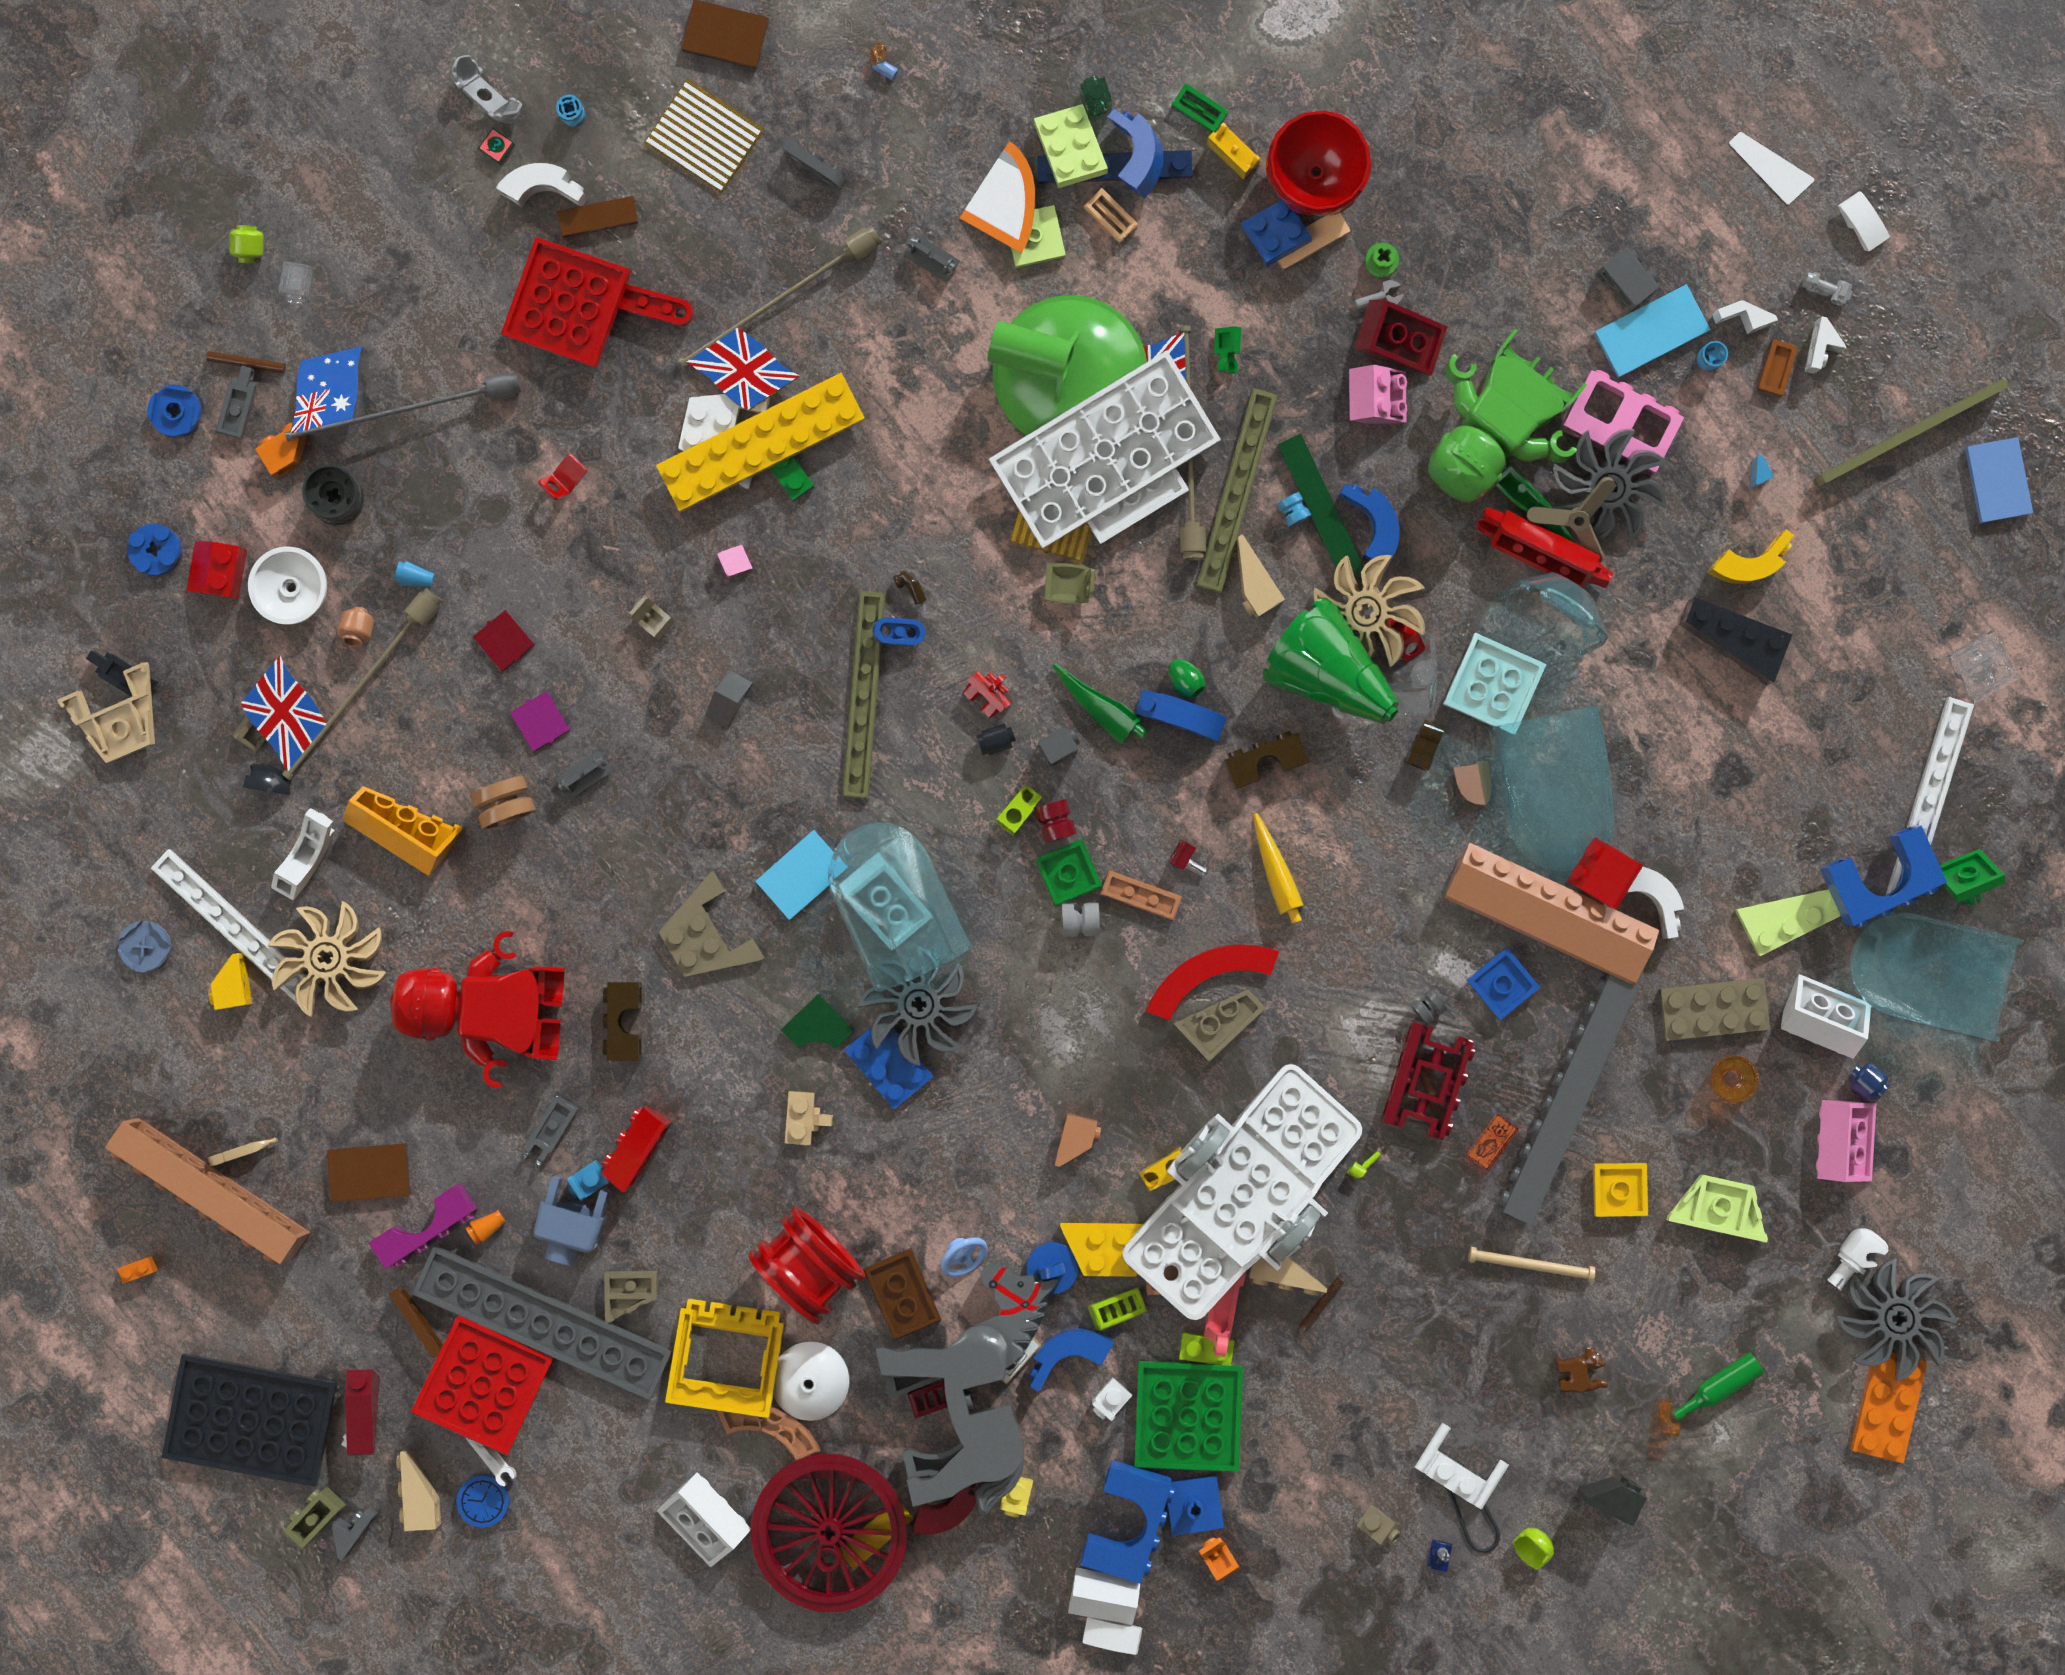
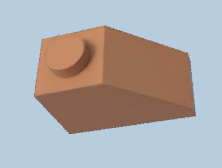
(1076, 1138)

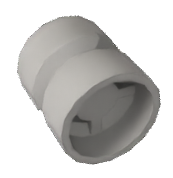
(1080, 919)

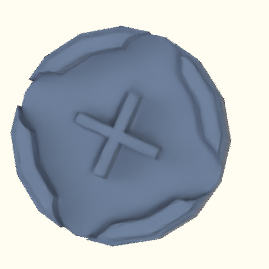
(144, 946)

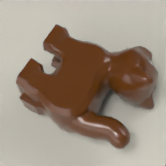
(1578, 1377)

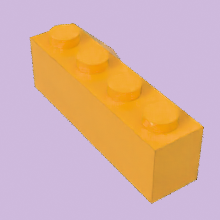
(401, 829)

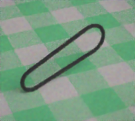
(1464, 1527)

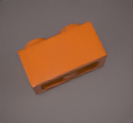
(137, 1269)

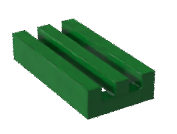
(1194, 117)

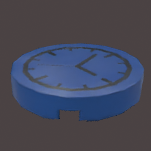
(482, 1501)

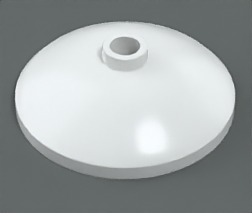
(270, 583)
(824, 1368)

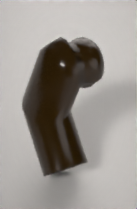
(912, 584)

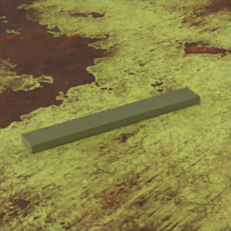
(1911, 432)
(1237, 490)
(863, 697)

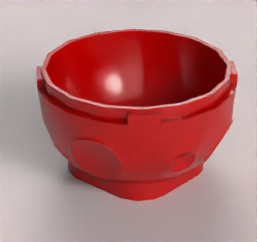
(1322, 143)

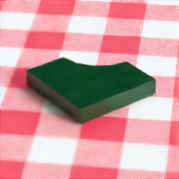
(817, 1023)

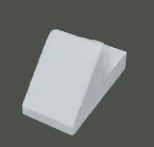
(1823, 338)

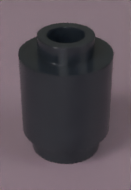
(996, 739)

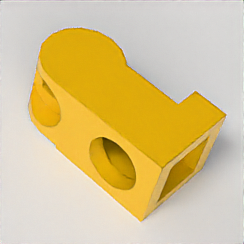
(1157, 1174)

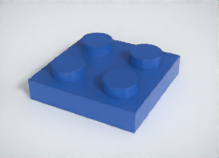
(1276, 232)
(1503, 983)

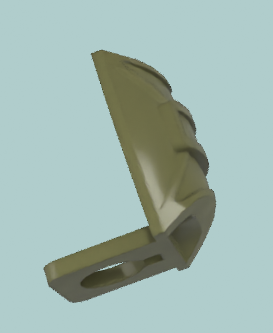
(1069, 583)

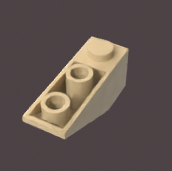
(1288, 1276)
(419, 1497)

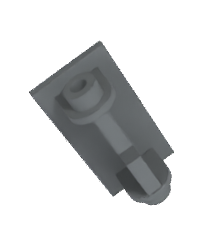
(931, 257)
(584, 775)

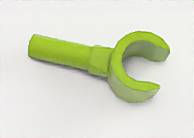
(1358, 1171)

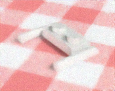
(1454, 1475)

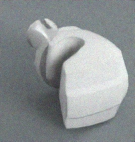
(1854, 1253)

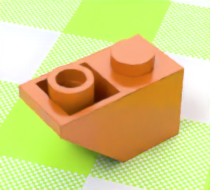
(279, 454)

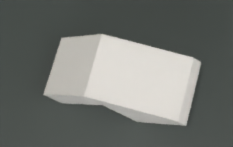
(1752, 316)

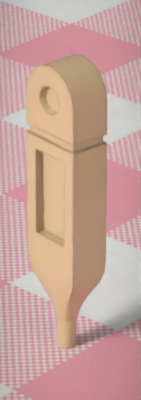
(240, 1151)

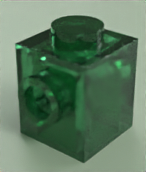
(1096, 96)

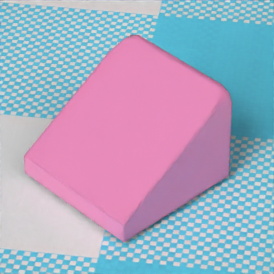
(734, 561)

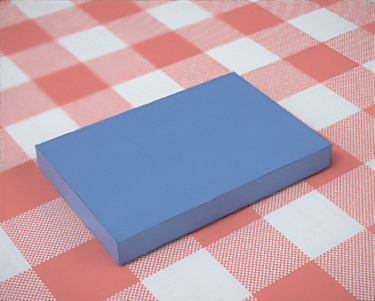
(1998, 480)

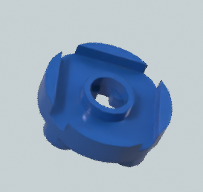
(165, 399)
(141, 542)

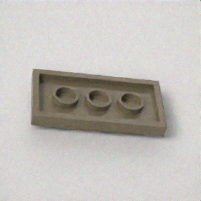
(1714, 1009)

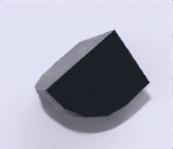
(266, 779)

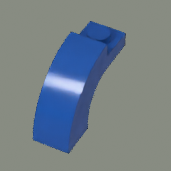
(1181, 714)

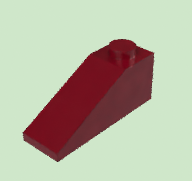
(361, 1411)

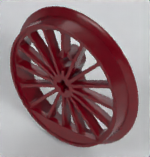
(833, 1468)

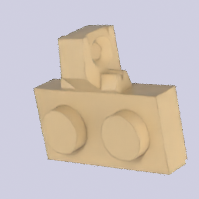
(803, 1118)

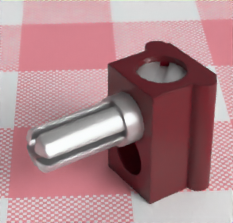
(1181, 858)

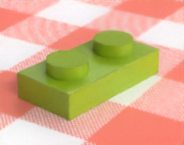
(1200, 1349)

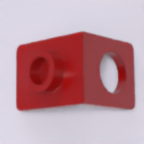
(564, 478)
(1410, 636)

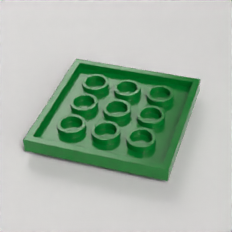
(1188, 1416)

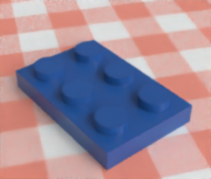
(887, 1068)

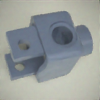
(569, 1225)

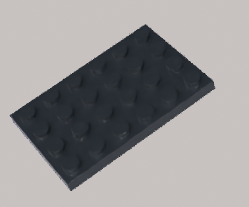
(249, 1420)

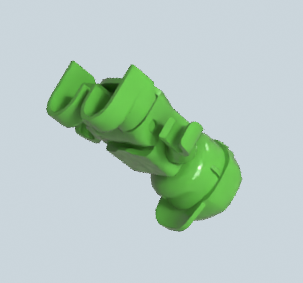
(1497, 424)

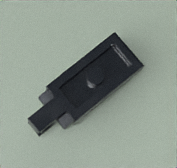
(111, 670)

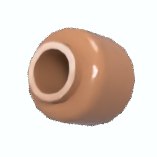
(355, 627)

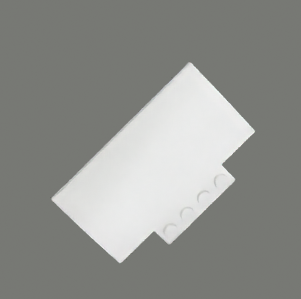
(1108, 455)

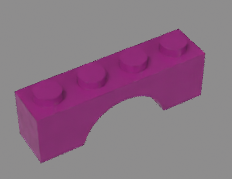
(450, 1207)

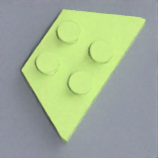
(1721, 1207)

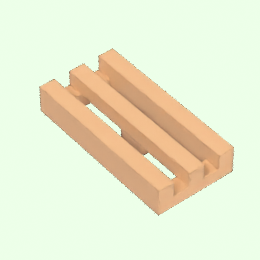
(1125, 231)

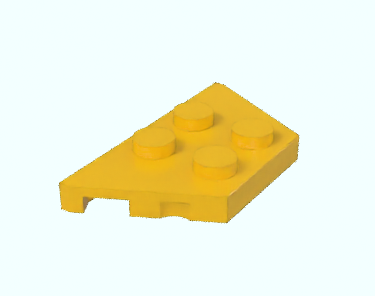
(1100, 1247)

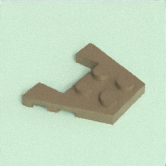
(695, 939)

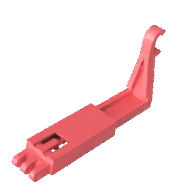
(1221, 1318)

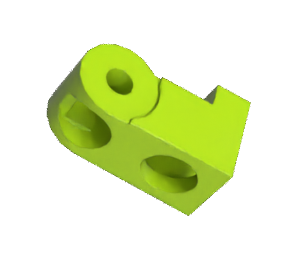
(1018, 810)

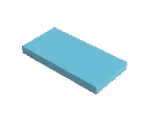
(1652, 331)

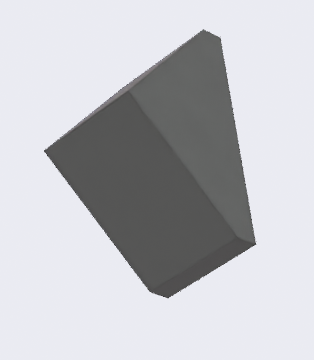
(728, 698)

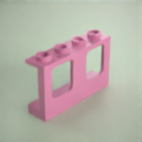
(1578, 421)

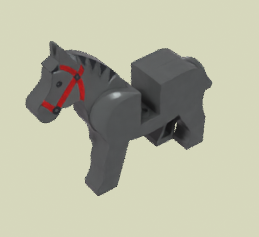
(990, 1438)

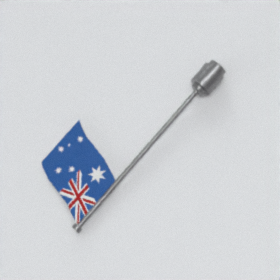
(330, 391)

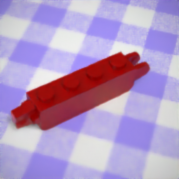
(1542, 548)

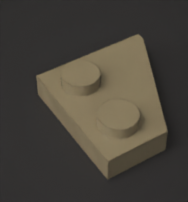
(628, 1291)

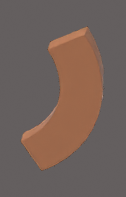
(780, 1425)

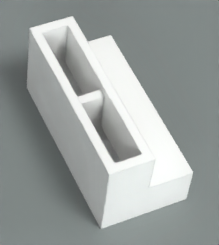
(1104, 1596)

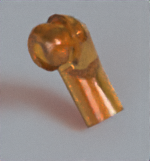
(1664, 1419)

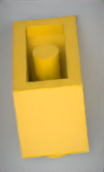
(231, 984)

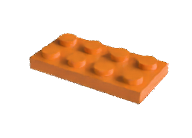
(1887, 1411)

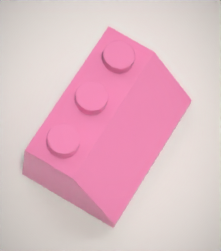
(1846, 1141)

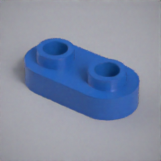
(897, 631)

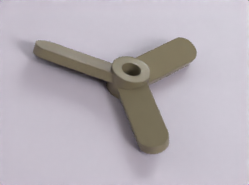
(1586, 510)

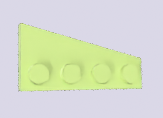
(1784, 920)

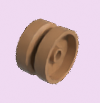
(502, 800)

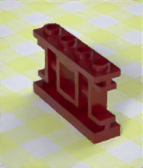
(1406, 1074)

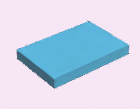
(798, 875)

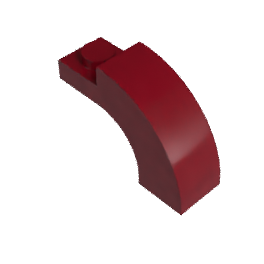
(944, 1516)

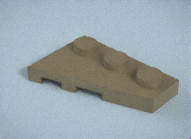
(1220, 1023)

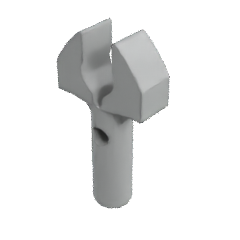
(1386, 286)

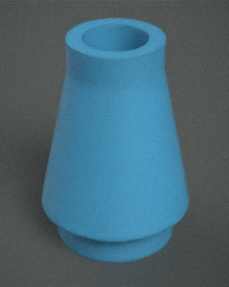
(412, 575)

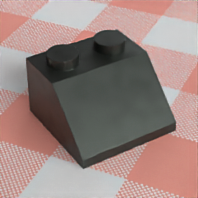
(1615, 1497)

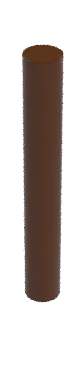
(246, 361)

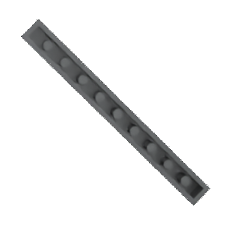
(1568, 1098)

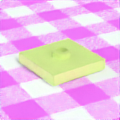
(1044, 241)

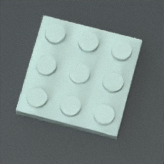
(1494, 682)

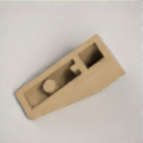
(1257, 586)

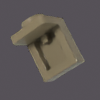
(651, 617)
(1380, 1527)

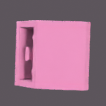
(1377, 395)

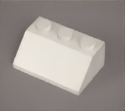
(1826, 1016)
(704, 1520)

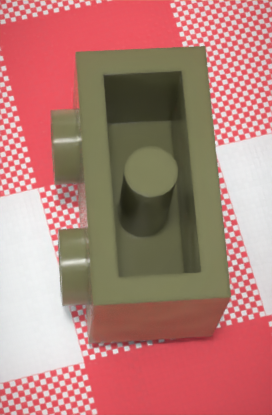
(314, 1517)

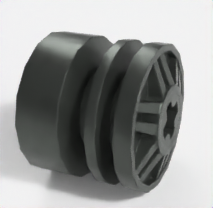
(329, 481)

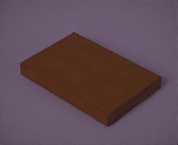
(725, 34)
(368, 1172)
(902, 1294)

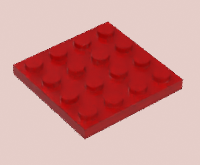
(566, 302)
(482, 1385)

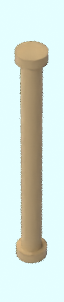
(1586, 1273)

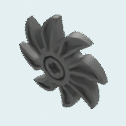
(1621, 474)
(925, 1018)
(1889, 1331)

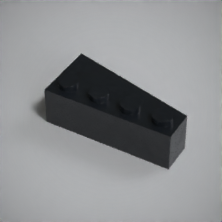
(1742, 639)

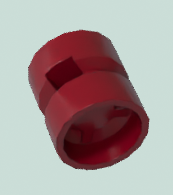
(1055, 821)

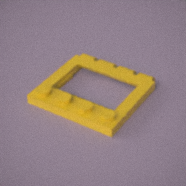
(722, 1396)

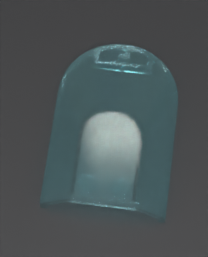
(1569, 600)
(893, 904)

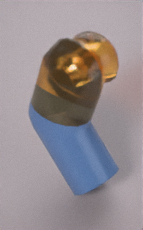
(879, 63)

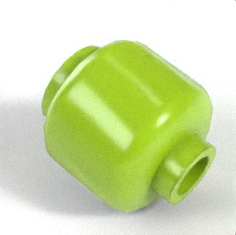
(246, 243)

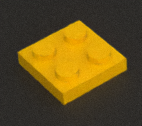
(1620, 1189)

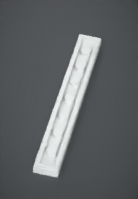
(1937, 772)
(223, 917)

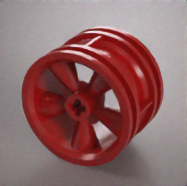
(806, 1265)

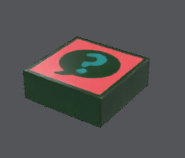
(496, 146)

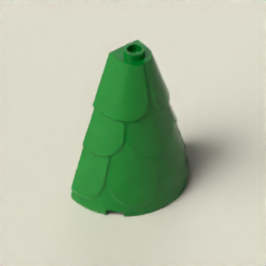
(1330, 666)

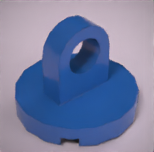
(1052, 1262)

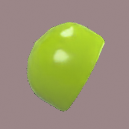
(1534, 1547)

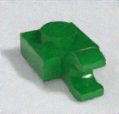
(1226, 344)

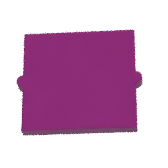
(540, 721)

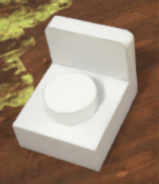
(1110, 1399)

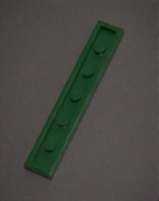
(1319, 503)

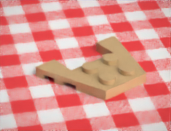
(121, 727)

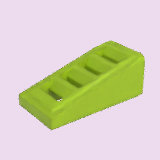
(1120, 1317)

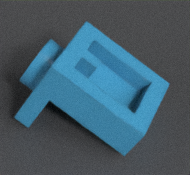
(587, 1181)

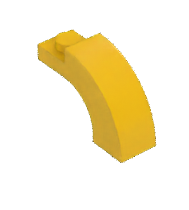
(1743, 570)

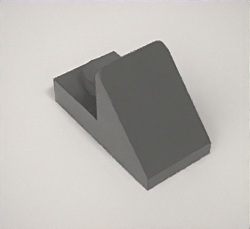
(347, 1536)

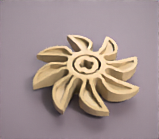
(1381, 603)
(332, 946)

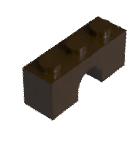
(1286, 750)
(619, 1043)

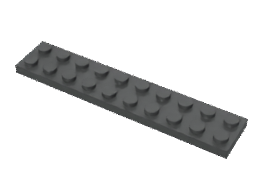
(542, 1322)

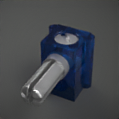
(1442, 1550)

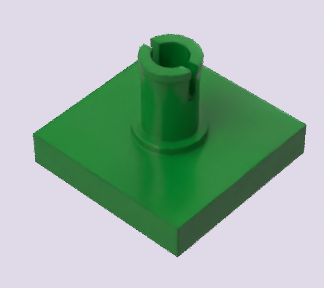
(1971, 876)

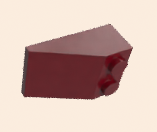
(1400, 336)

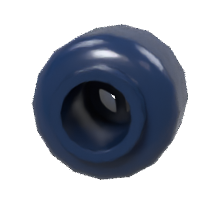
(1868, 1082)

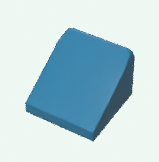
(1759, 471)

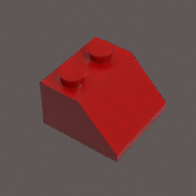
(216, 569)
(1605, 873)

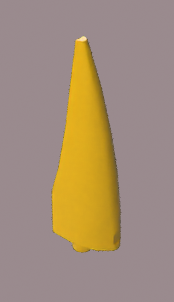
(1278, 875)

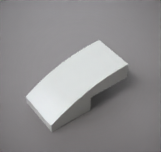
(1864, 220)
(1112, 1635)

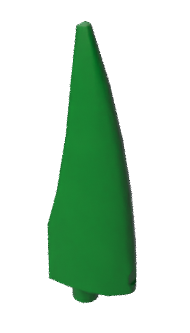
(1526, 495)
(1106, 712)

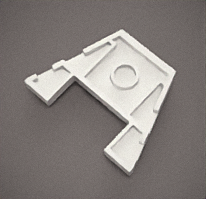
(710, 416)

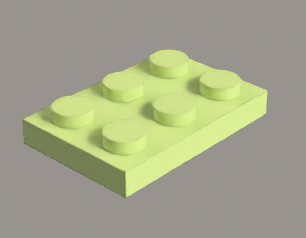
(1070, 146)

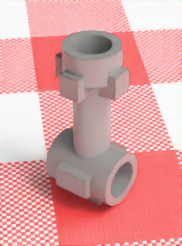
(1840, 292)

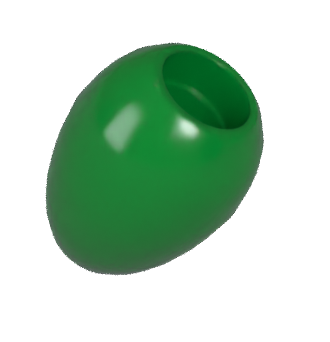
(1186, 678)

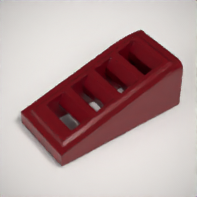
(912, 1395)

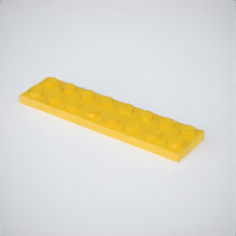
(760, 442)

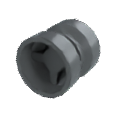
(1428, 1007)

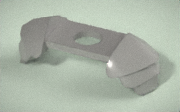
(467, 78)

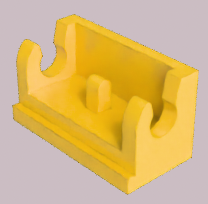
(1233, 151)

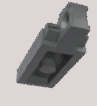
(237, 404)

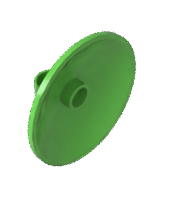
(1059, 357)

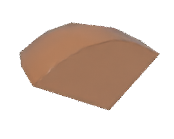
(1474, 782)

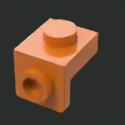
(1219, 1558)

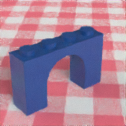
(1919, 875)
(1130, 1557)

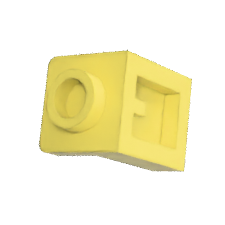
(1017, 1500)

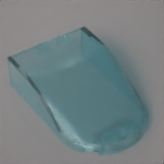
(1555, 785)
(1934, 972)

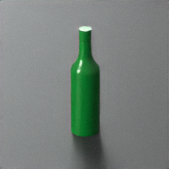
(1722, 1385)

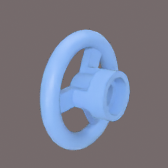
(960, 1252)

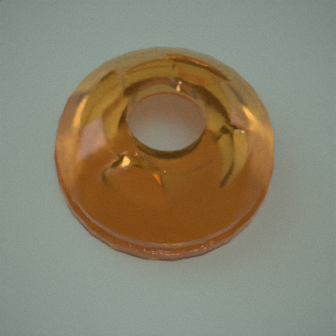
(1746, 1083)

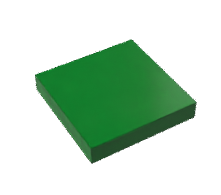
(1068, 872)

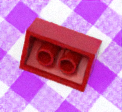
(635, 1147)

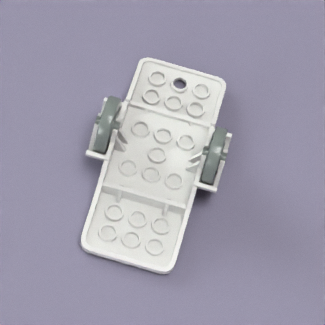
(1244, 1192)

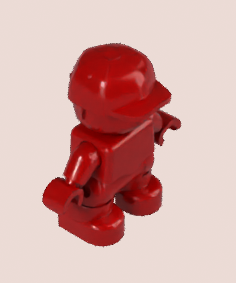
(486, 1008)

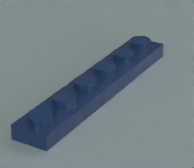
(1175, 166)

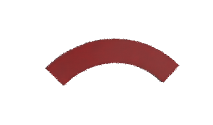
(1207, 965)

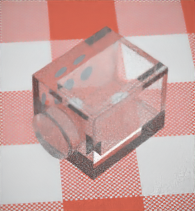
(296, 281)

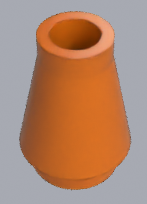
(485, 1227)

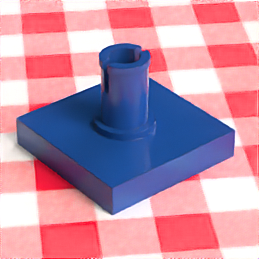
(1195, 1505)

